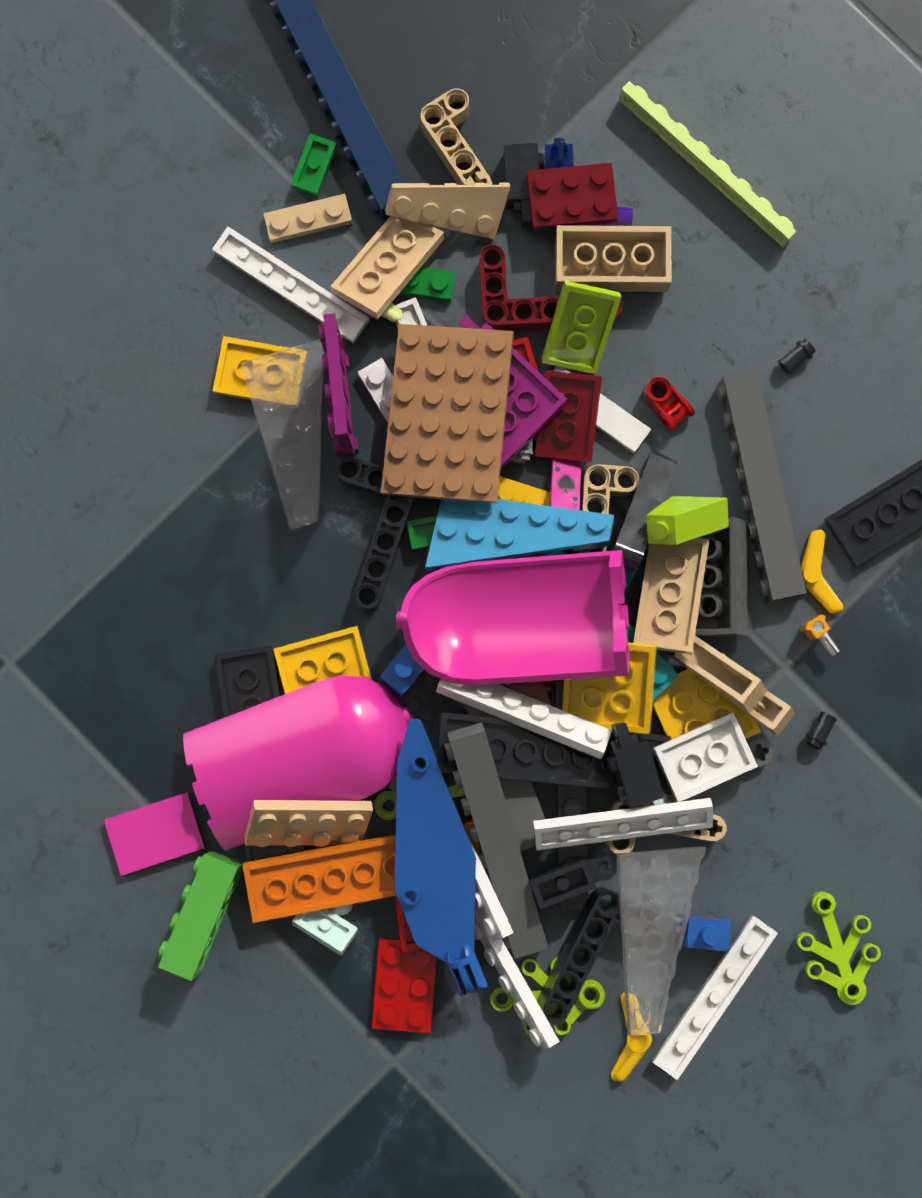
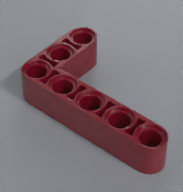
(509, 307)

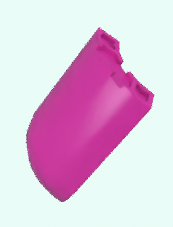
(520, 619)
(309, 744)

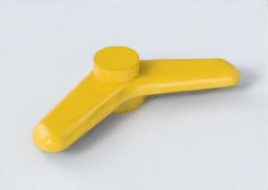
(812, 573)
(632, 1053)

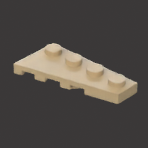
(461, 208)

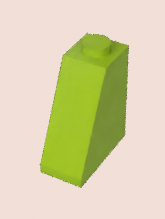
(686, 519)

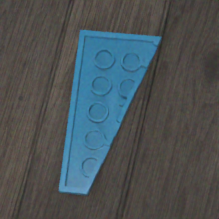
(511, 531)

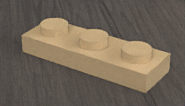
(307, 218)

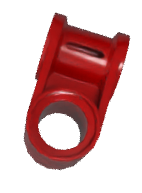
(667, 405)

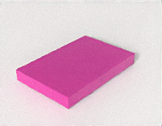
(154, 833)

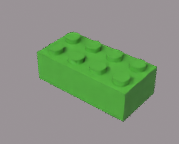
(201, 915)

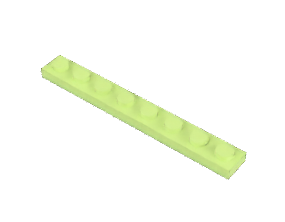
(714, 170)

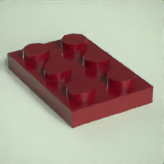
(572, 196)
(573, 429)

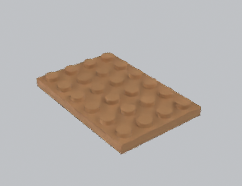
(447, 413)

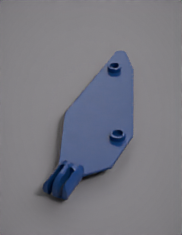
(435, 863)

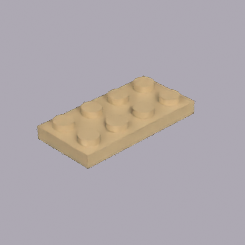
(387, 264)
(671, 595)
(307, 822)

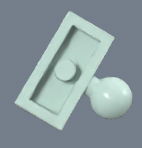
(328, 927)

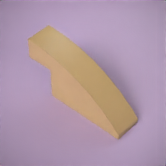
(737, 686)

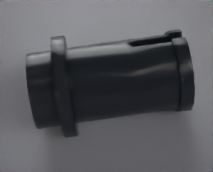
(803, 351)
(820, 730)

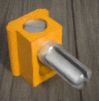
(817, 629)

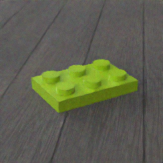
(581, 327)

